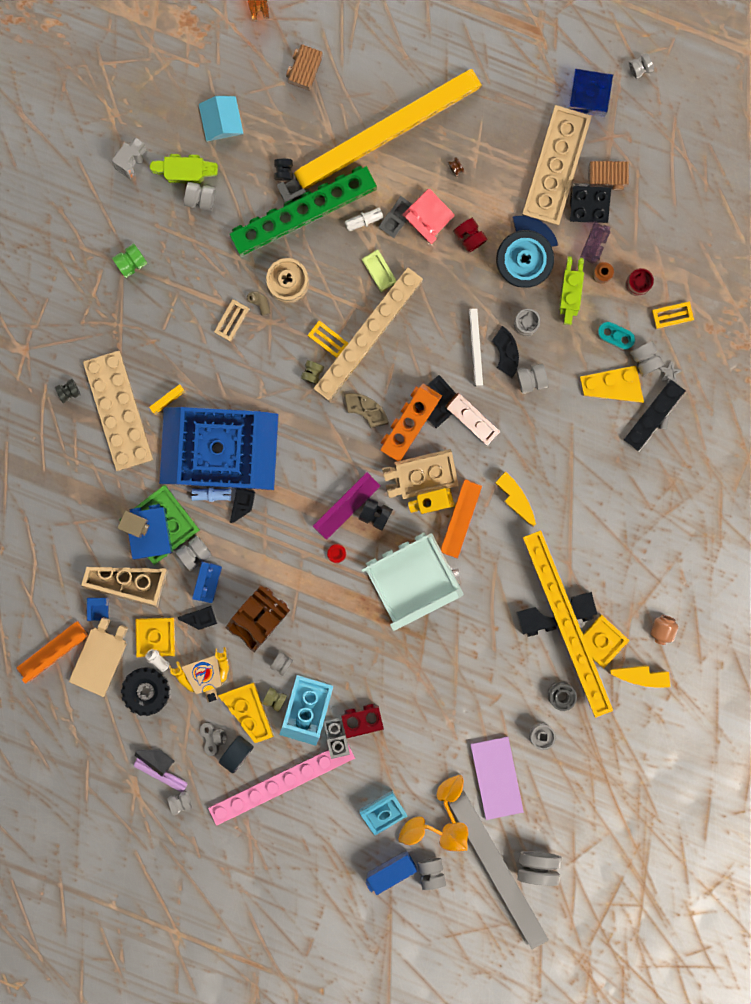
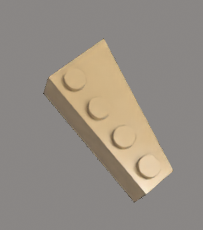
(131, 584)

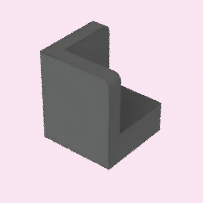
(290, 190)

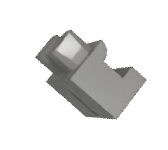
(128, 157)

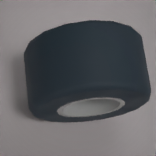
(236, 754)

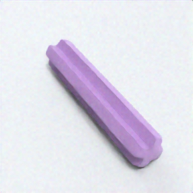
(167, 778)

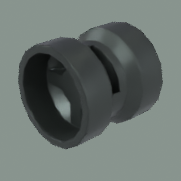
(68, 390)

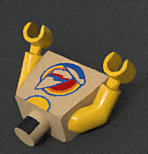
(204, 674)

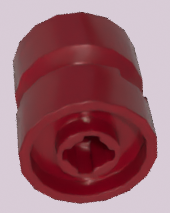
(470, 235)
(639, 282)

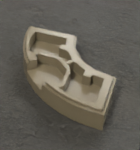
(367, 408)

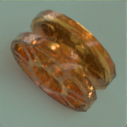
(256, 6)

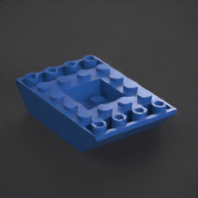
(247, 451)

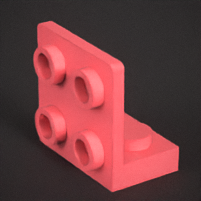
(428, 215)

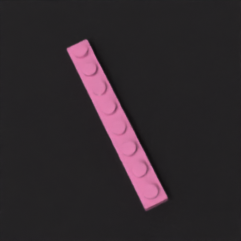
(276, 785)

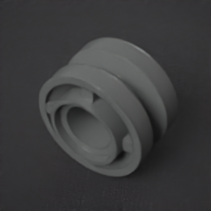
(565, 704)

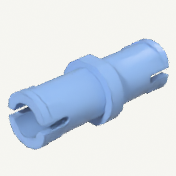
(211, 494)

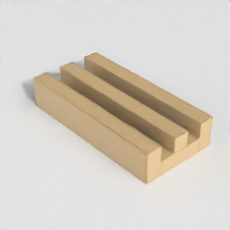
(224, 335)

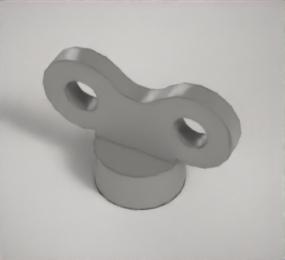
(213, 738)

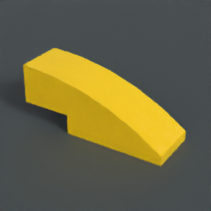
(516, 498)
(641, 676)

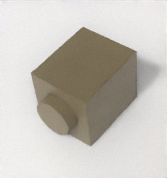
(133, 524)

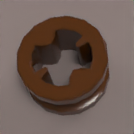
(456, 166)

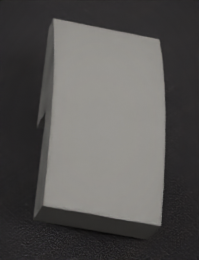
(336, 738)

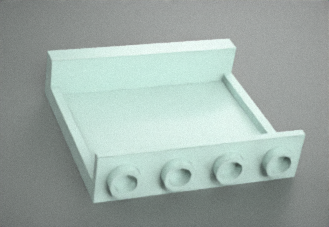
(413, 580)

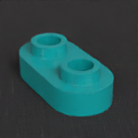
(616, 335)

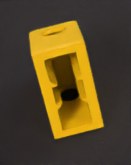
(440, 500)

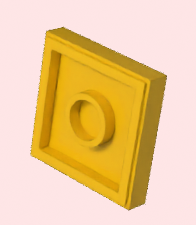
(155, 635)
(604, 641)

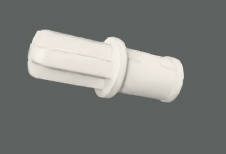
(364, 219)

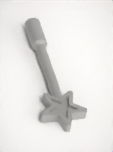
(669, 373)

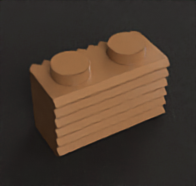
(305, 67)
(609, 173)

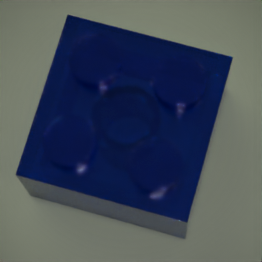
(590, 92)

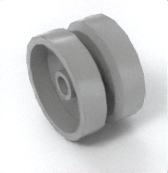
(539, 868)

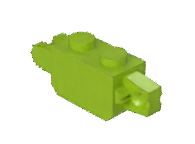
(184, 169)
(571, 291)

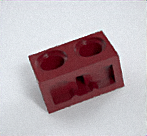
(363, 726)

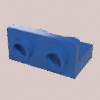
(207, 582)

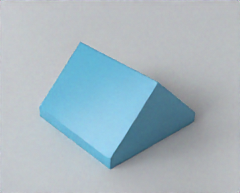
(220, 117)
(383, 813)

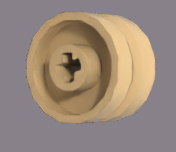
(285, 269)

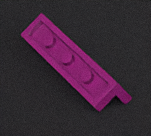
(346, 505)

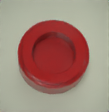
(336, 553)

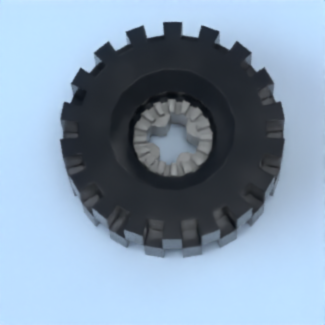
(141, 703)

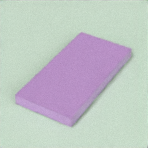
(497, 778)

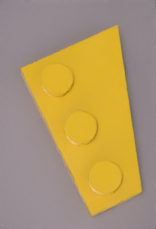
(615, 384)
(249, 711)

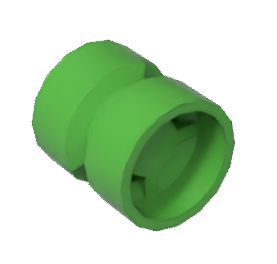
(130, 260)

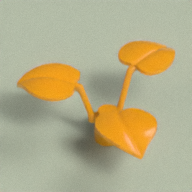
(454, 835)

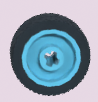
(528, 244)

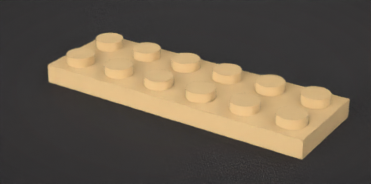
(556, 165)
(118, 411)

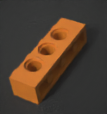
(398, 449)

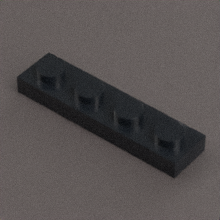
(655, 415)

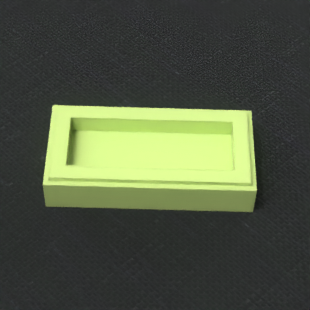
(379, 271)

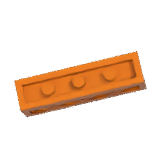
(460, 519)
(52, 652)

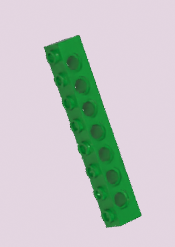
(314, 212)

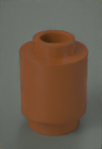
(599, 277)

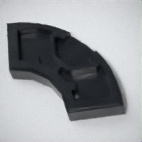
(507, 351)

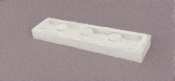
(475, 344)

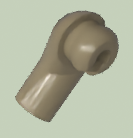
(259, 300)

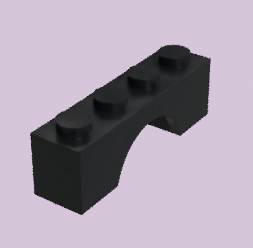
(532, 620)

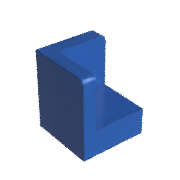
(97, 608)

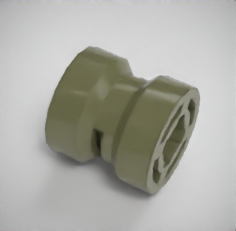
(312, 372)
(274, 699)

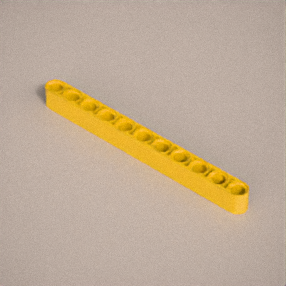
(387, 129)

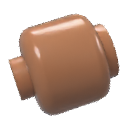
(664, 629)

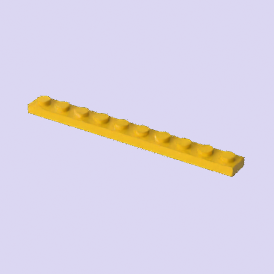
(567, 624)

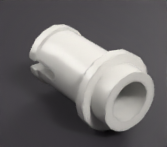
(158, 661)

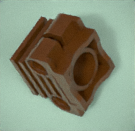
(258, 618)

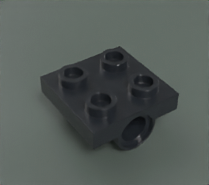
(590, 203)
(440, 412)

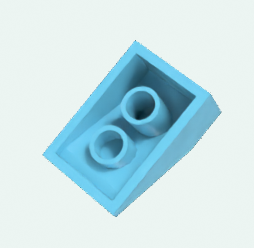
(306, 710)

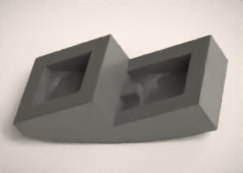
(394, 220)

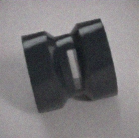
(283, 169)

